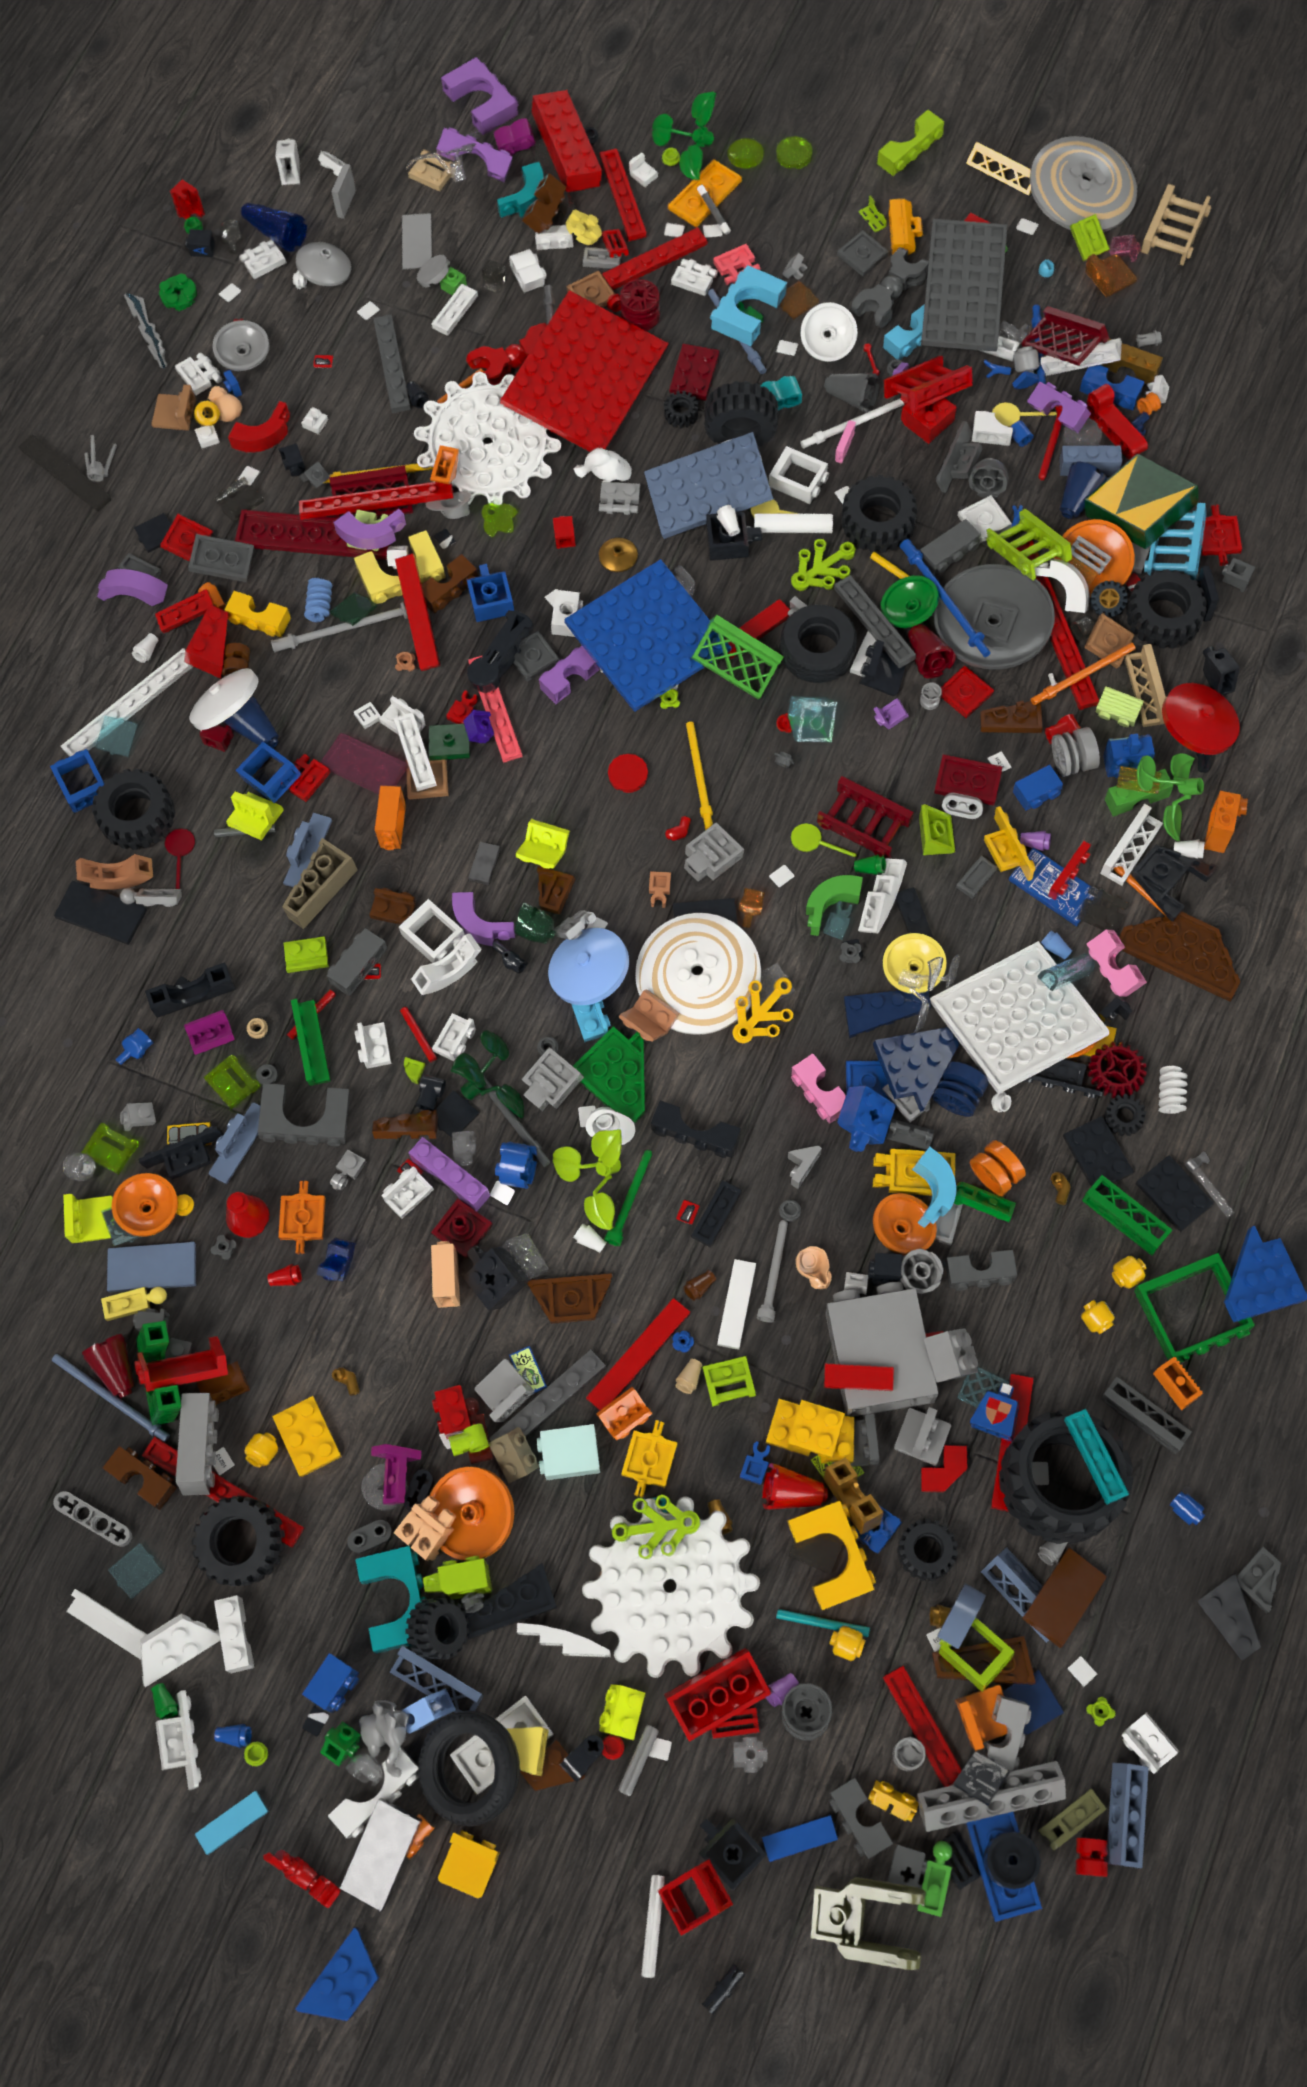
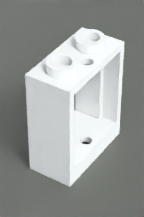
(793, 488)
(418, 919)

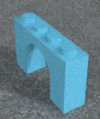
(749, 285)

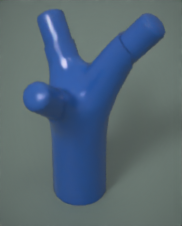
(996, 369)
(1016, 515)

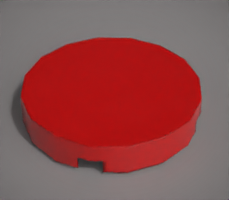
(628, 773)

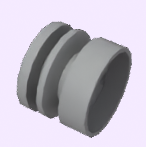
(1075, 751)

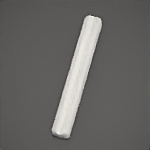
(652, 1927)

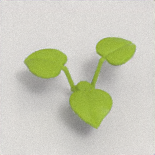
(607, 1147)

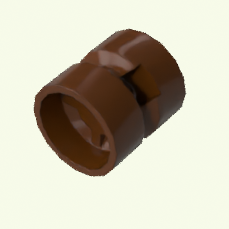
(235, 658)

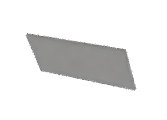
(416, 240)

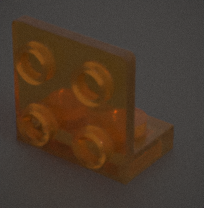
(1109, 274)

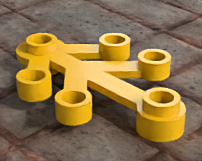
(760, 1013)

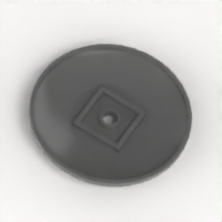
(1002, 594)

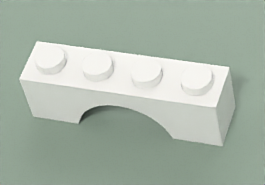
(352, 1816)

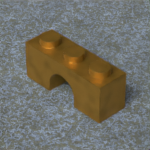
(1141, 362)
(843, 1483)

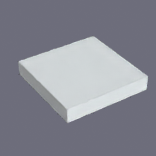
(986, 515)

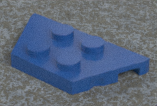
(342, 1982)

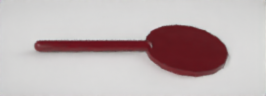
(179, 843)

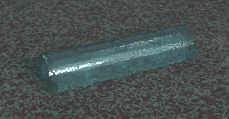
(1067, 971)

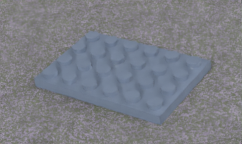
(706, 482)

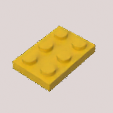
(306, 1436)

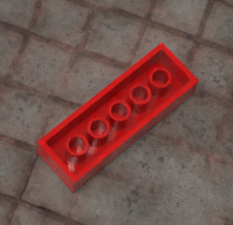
(566, 141)

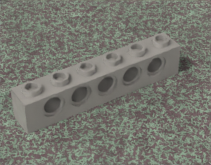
(1019, 1791)

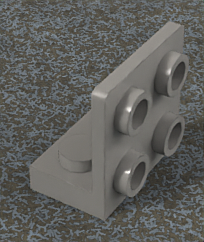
(503, 1390)

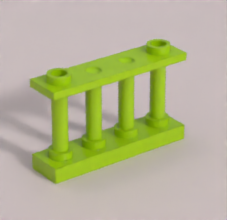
(1035, 530)

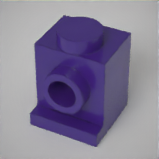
(478, 726)

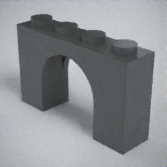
(329, 1129)

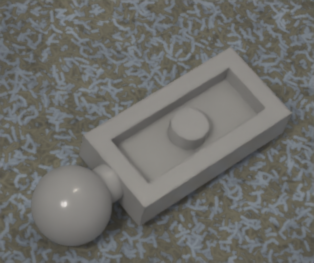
(150, 897)

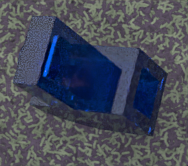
(337, 1260)

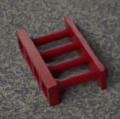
(876, 802)

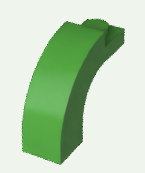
(839, 888)

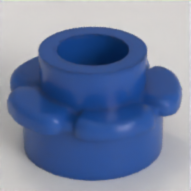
(683, 1347)

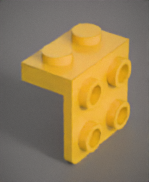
(468, 1864)

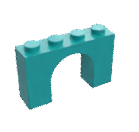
(398, 1565)

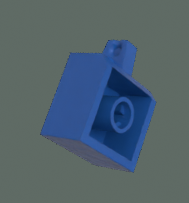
(490, 594)
(1126, 752)
(865, 1117)

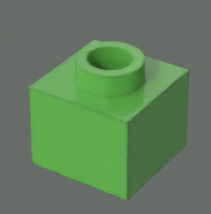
(452, 281)

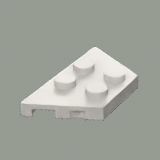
(173, 1646)

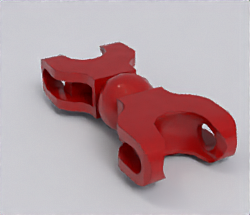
(499, 361)

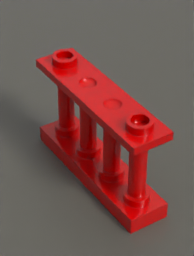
(930, 391)

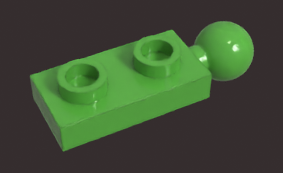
(937, 1879)

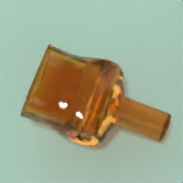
(751, 905)

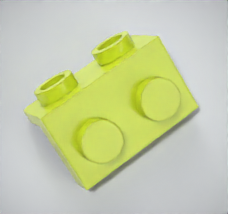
(621, 1711)

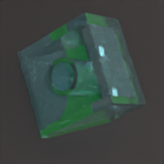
(812, 718)

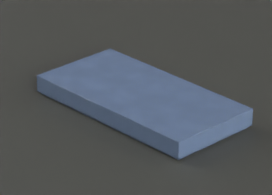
(151, 1267)

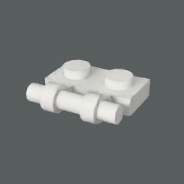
(262, 259)
(692, 280)
(193, 375)

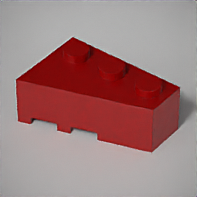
(208, 642)

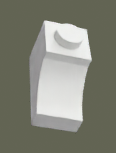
(989, 430)

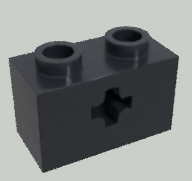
(885, 1268)

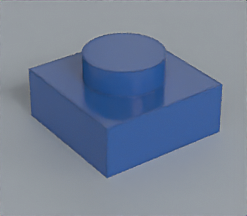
(231, 383)

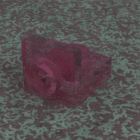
(1125, 246)

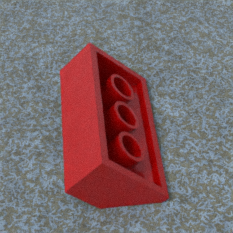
(717, 1694)

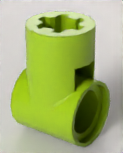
(472, 1440)

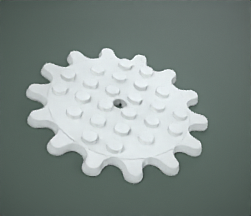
(493, 467)
(678, 1622)

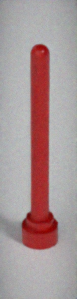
(1051, 445)

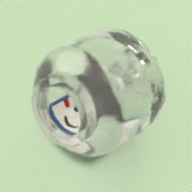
(79, 1166)

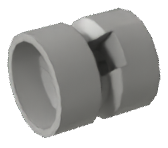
(908, 1754)

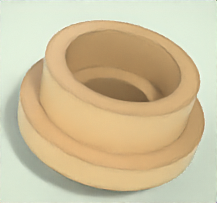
(257, 1022)

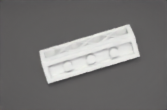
(1101, 354)
(1126, 840)
(106, 1623)

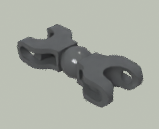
(882, 296)

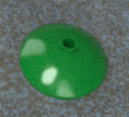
(909, 601)

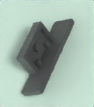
(960, 458)

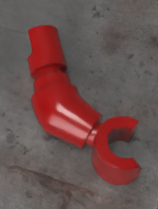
(304, 1876)

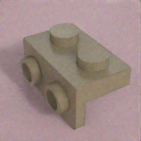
(514, 1455)

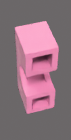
(1104, 950)
(807, 1075)

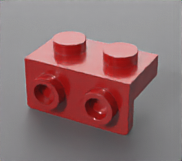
(452, 1410)

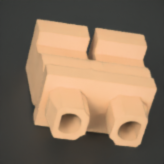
(425, 1529)

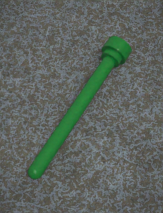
(615, 1236)

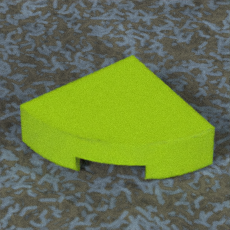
(414, 1069)

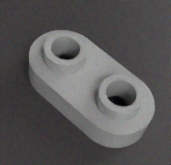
(962, 807)

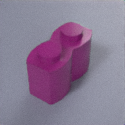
(515, 137)

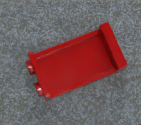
(183, 1368)

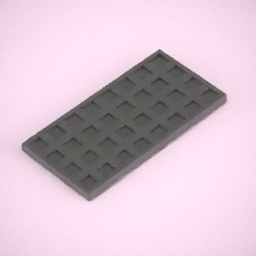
(964, 285)

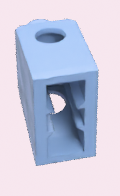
(421, 1712)

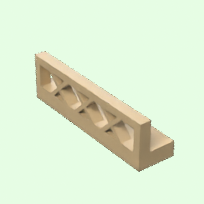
(1154, 683)

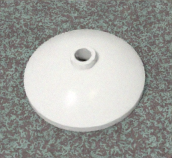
(838, 322)

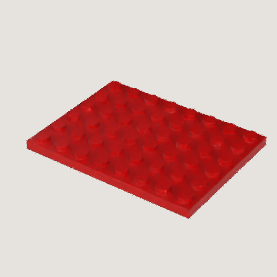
(584, 373)

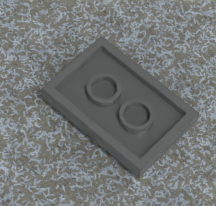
(221, 558)

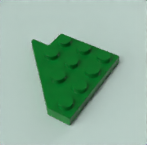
(616, 1073)

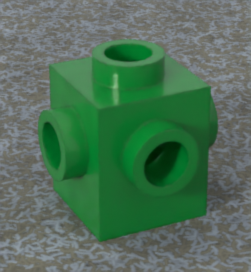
(341, 1738)

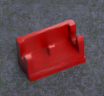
(186, 200)

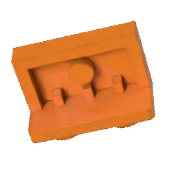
(624, 1414)

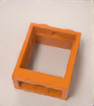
(390, 817)
(1222, 821)

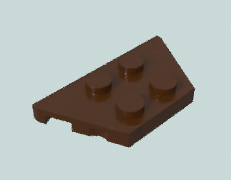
(571, 1297)

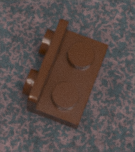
(392, 906)

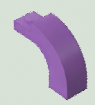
(369, 535)
(133, 584)
(482, 931)

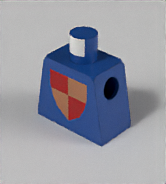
(997, 1413)

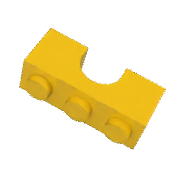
(271, 620)

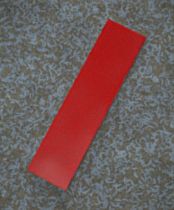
(764, 622)

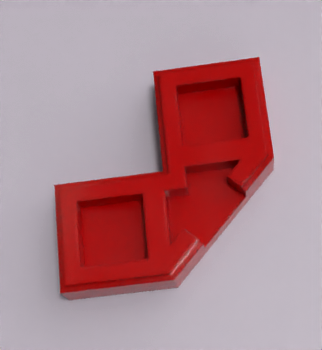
(942, 1478)

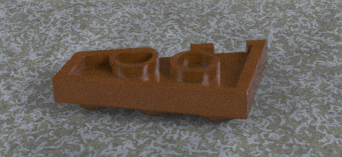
(1012, 719)
(414, 1125)

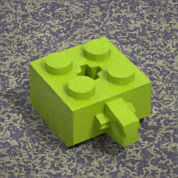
(460, 1578)

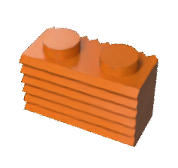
(1178, 1383)

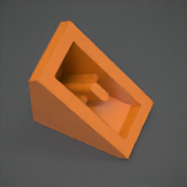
(445, 465)

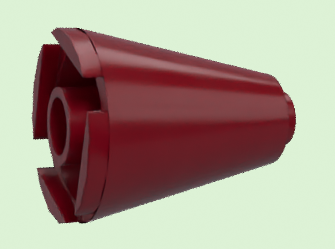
(931, 652)
(112, 1364)

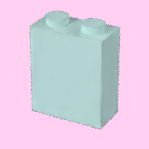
(568, 1452)

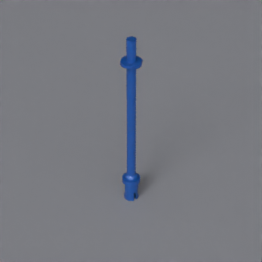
(915, 557)

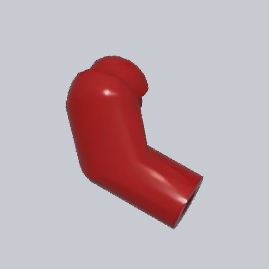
(679, 831)

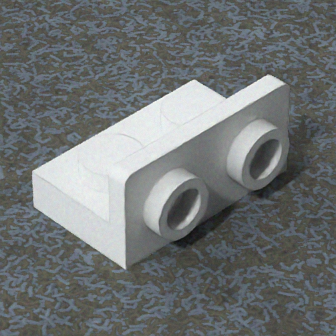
(554, 238)
(398, 708)
(374, 1045)

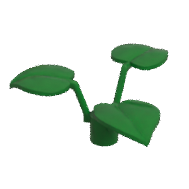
(692, 159)

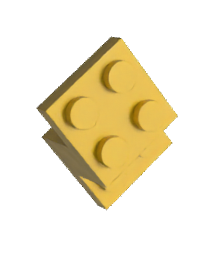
(805, 1428)

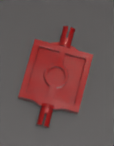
(1221, 536)

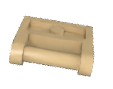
(430, 175)

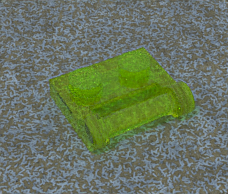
(226, 1086)
(106, 1154)

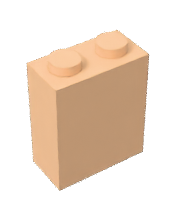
(445, 1274)

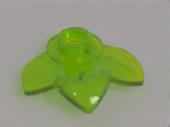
(500, 520)

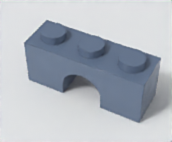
(1105, 458)

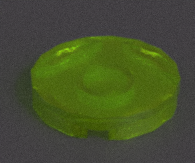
(794, 152)

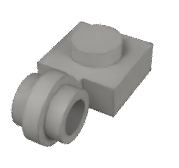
(350, 1166)

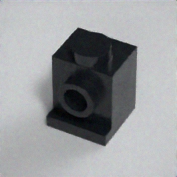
(292, 459)

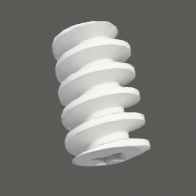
(1171, 1090)

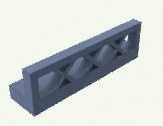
(1018, 1576)
(436, 1672)

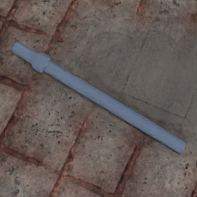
(753, 356)

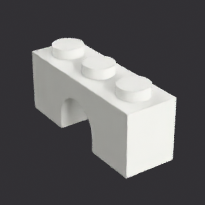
(234, 1644)

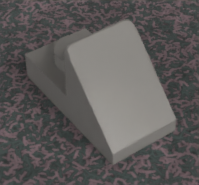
(805, 1159)

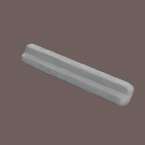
(638, 1760)

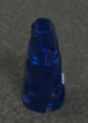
(279, 225)

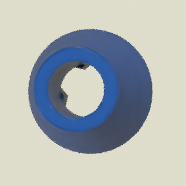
(234, 1735)

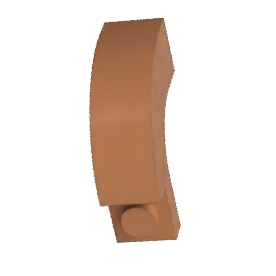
(116, 875)

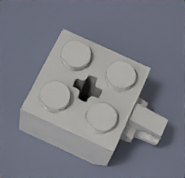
(951, 1355)

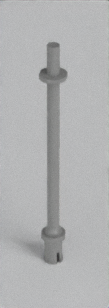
(292, 641)

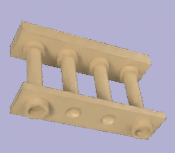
(1164, 212)

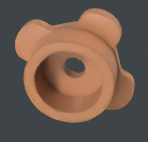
(401, 658)

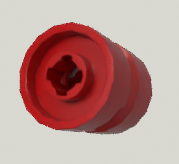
(1091, 1866)

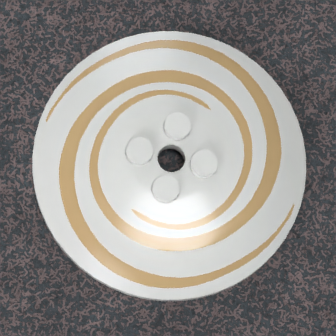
(727, 964)

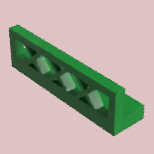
(310, 1042)
(1123, 1222)

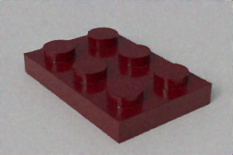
(694, 371)
(968, 778)

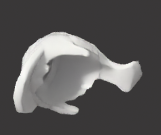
(605, 465)

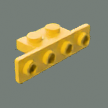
(1006, 847)

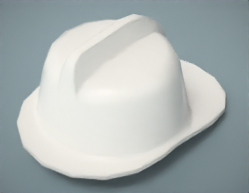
(607, 1119)

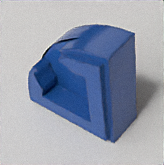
(1025, 380)

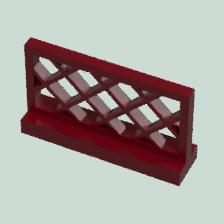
(1072, 325)
(371, 479)

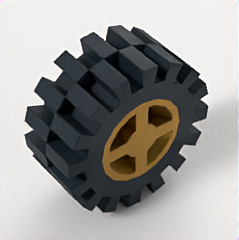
(1108, 591)

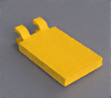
(900, 1174)

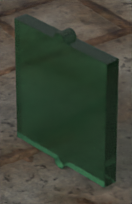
(353, 609)

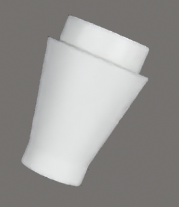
(728, 519)
(144, 649)
(1190, 848)
(588, 1237)

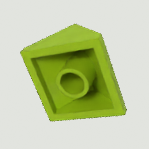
(936, 831)

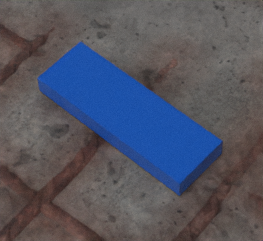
(799, 1838)

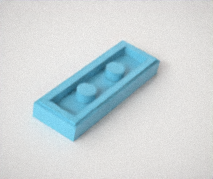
(231, 1822)

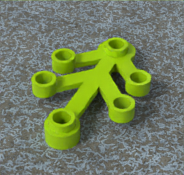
(821, 567)
(660, 1526)

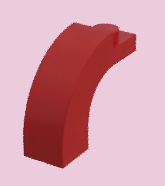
(263, 436)

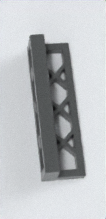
(1143, 1419)

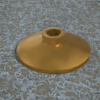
(621, 560)

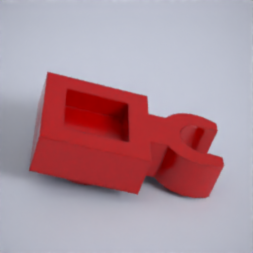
(462, 709)

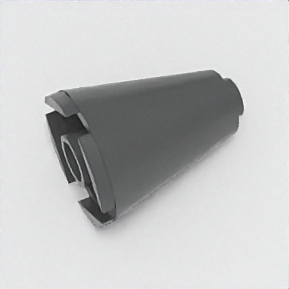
(854, 389)

